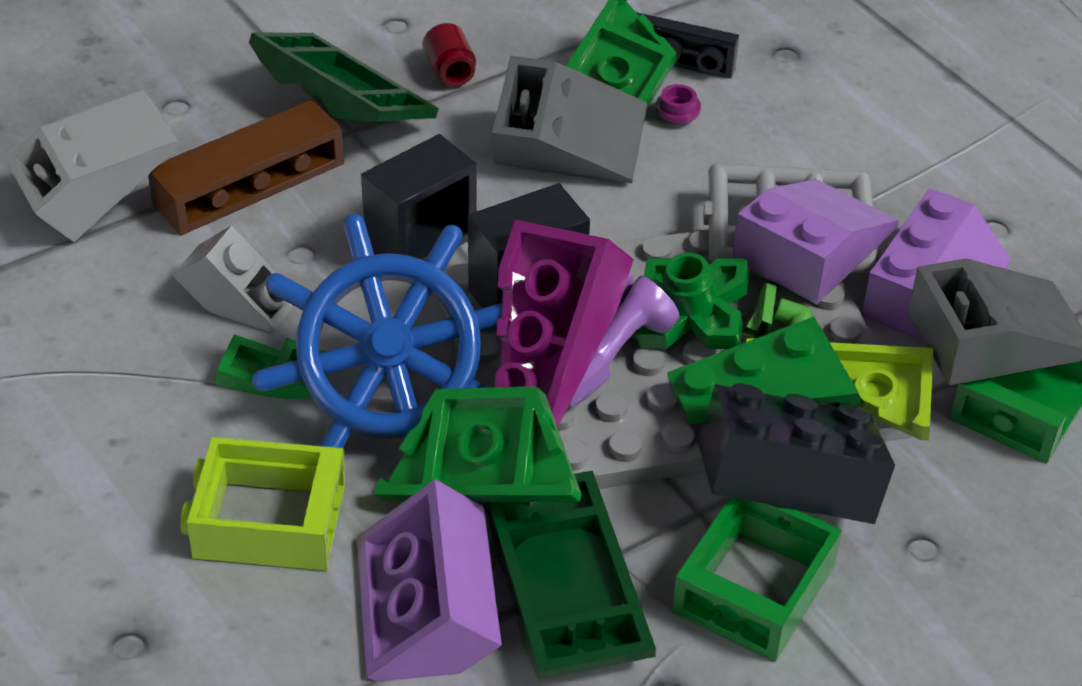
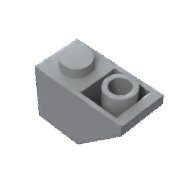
(230, 281)

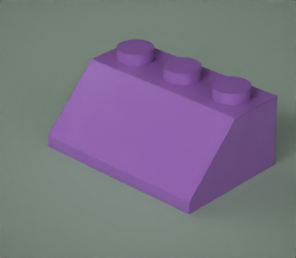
(934, 233)
(427, 587)

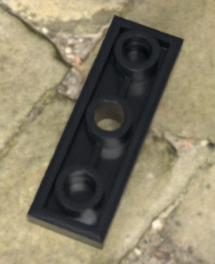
(699, 46)

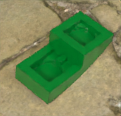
(247, 357)

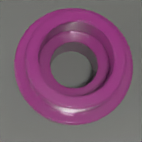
(678, 104)

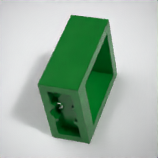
(737, 610)

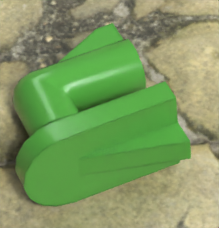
(786, 312)

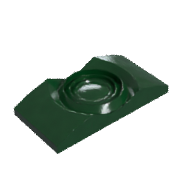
(337, 79)
(569, 583)

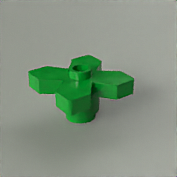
(702, 298)

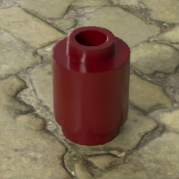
(449, 54)

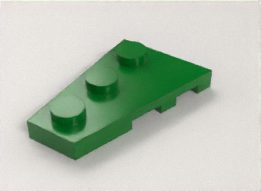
(778, 364)

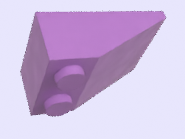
(808, 236)

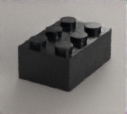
(795, 453)

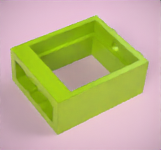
(266, 466)

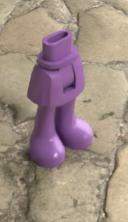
(640, 305)

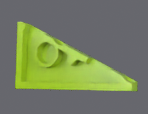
(891, 383)

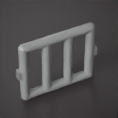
(716, 208)

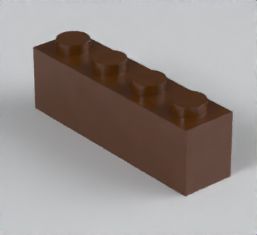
(246, 166)

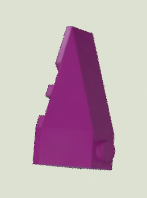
(555, 307)

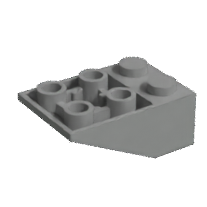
(91, 161)

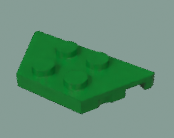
(624, 52)
(486, 447)

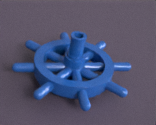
(387, 342)

